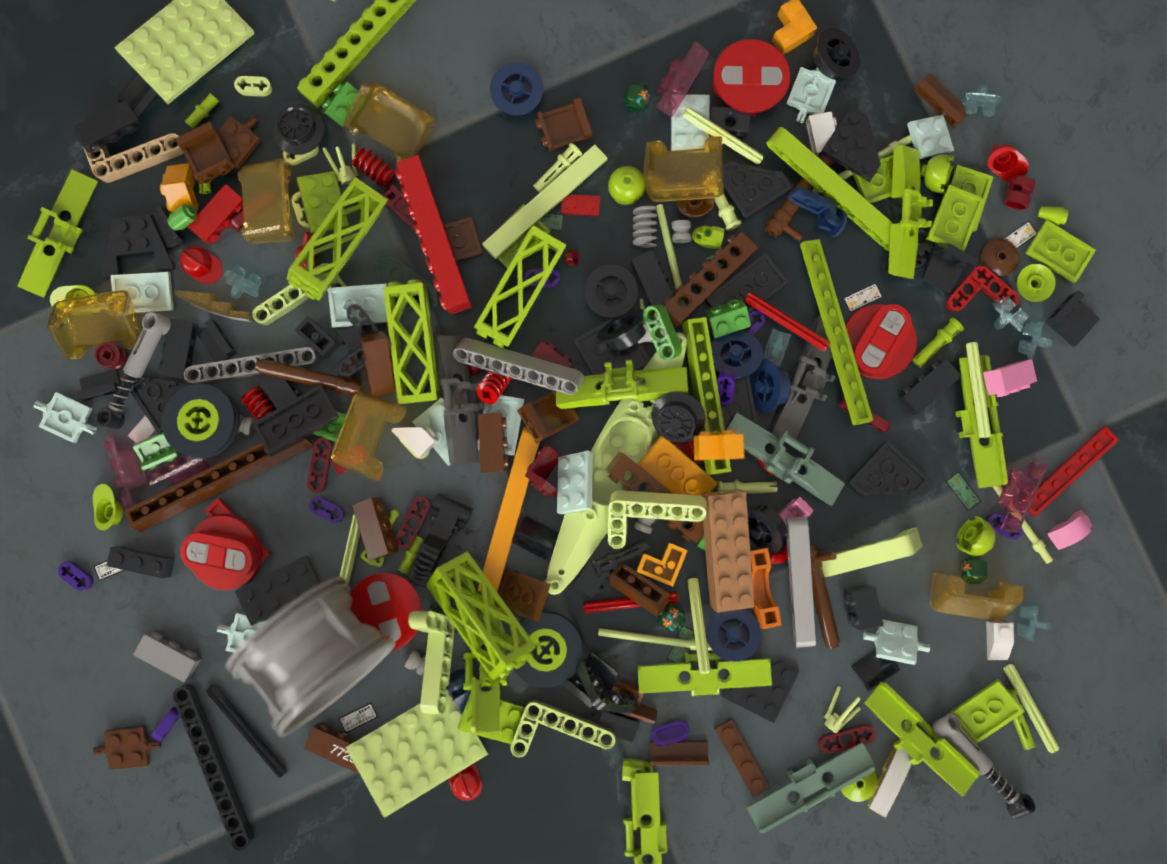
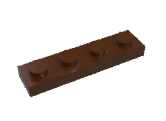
(742, 758)

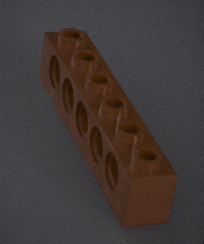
(741, 246)
(621, 464)

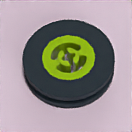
(182, 413)
(564, 663)

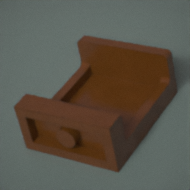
(564, 126)
(205, 153)
(545, 418)

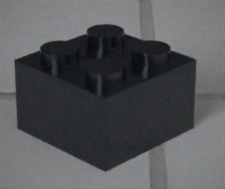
(863, 607)

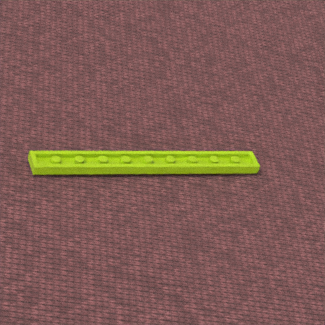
(836, 332)

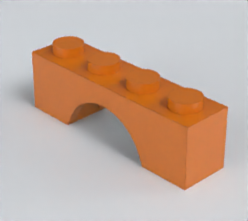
(765, 608)

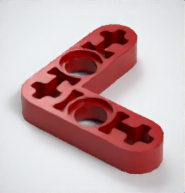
(978, 284)

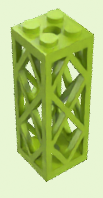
(368, 201)
(545, 242)
(424, 324)
(467, 616)

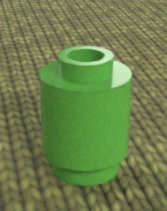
(182, 217)

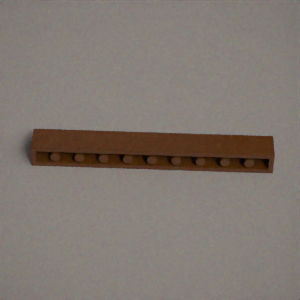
(208, 484)

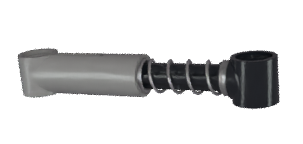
(153, 328)
(950, 729)

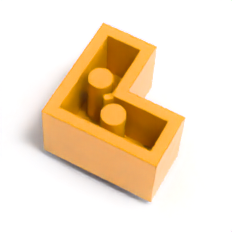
(797, 27)
(178, 187)
(717, 447)
(667, 568)

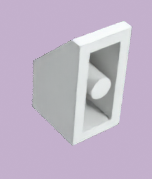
(820, 129)
(417, 439)
(999, 639)

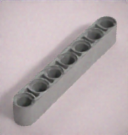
(242, 365)
(518, 366)
(800, 582)

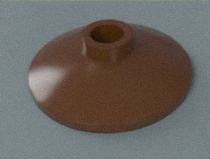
(695, 207)
(990, 257)

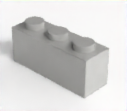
(167, 656)

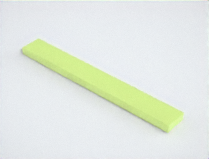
(544, 201)

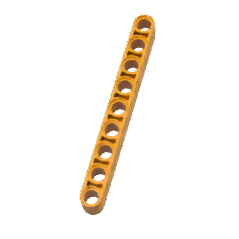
(510, 510)

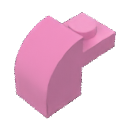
(795, 508)
(1070, 531)

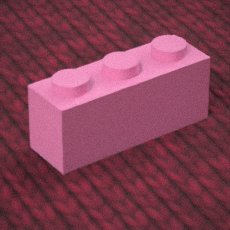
(1010, 378)

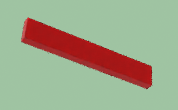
(1072, 469)

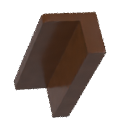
(941, 100)
(679, 754)

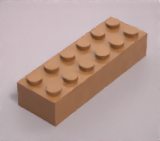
(728, 551)

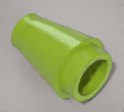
(1054, 214)

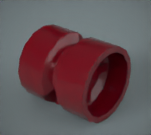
(1020, 189)
(111, 356)

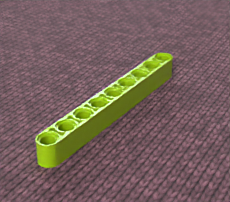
(831, 185)

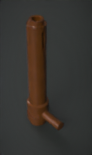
(783, 216)
(339, 383)
(821, 597)

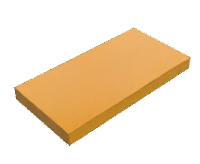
(675, 469)

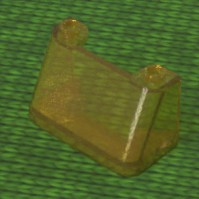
(389, 120)
(684, 172)
(266, 202)
(93, 321)
(362, 433)
(950, 598)

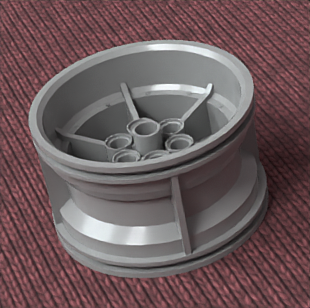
(309, 655)

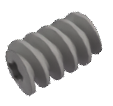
(643, 226)

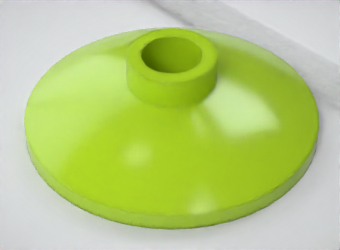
(1042, 277)
(863, 792)

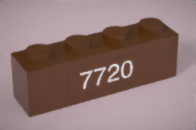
(331, 745)

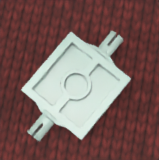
(810, 92)
(65, 417)
(238, 631)
(897, 642)

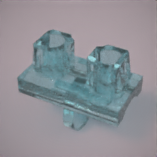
(776, 346)

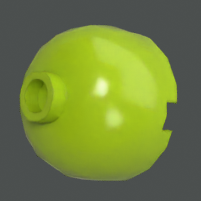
(937, 173)
(626, 185)
(976, 537)

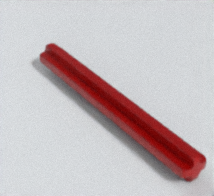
(787, 321)
(619, 603)

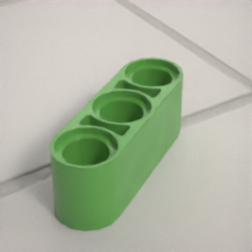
(654, 326)

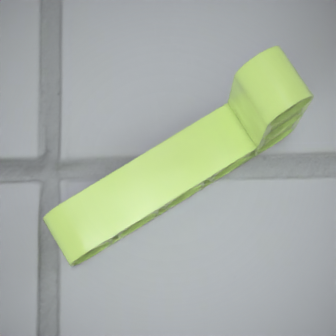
(288, 303)
(647, 509)
(900, 546)
(437, 659)
(559, 724)

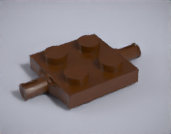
(239, 139)
(127, 747)

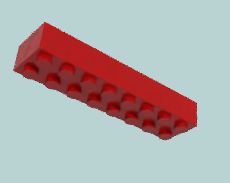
(435, 238)

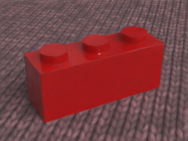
(217, 215)

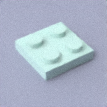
(930, 136)

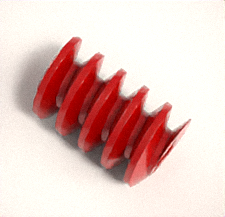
(372, 167)
(492, 387)
(256, 403)

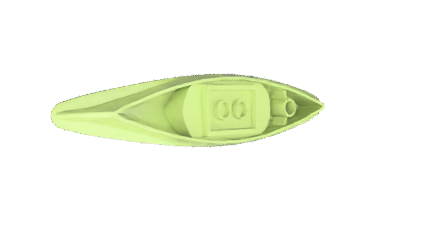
(627, 432)

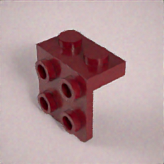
(541, 469)

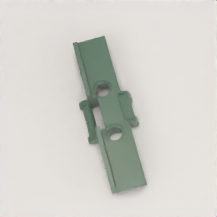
(783, 465)
(777, 807)

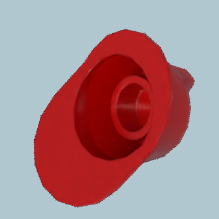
(1007, 162)
(201, 265)
(466, 783)

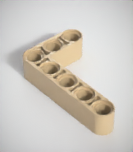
(130, 157)

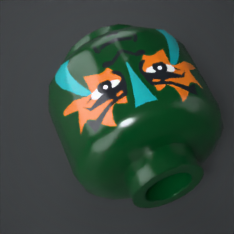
(637, 97)
(974, 570)
(671, 618)

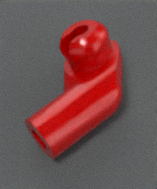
(779, 557)

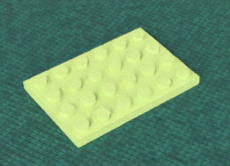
(183, 44)
(414, 755)

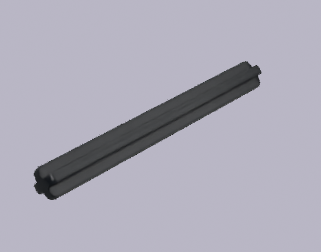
(246, 731)

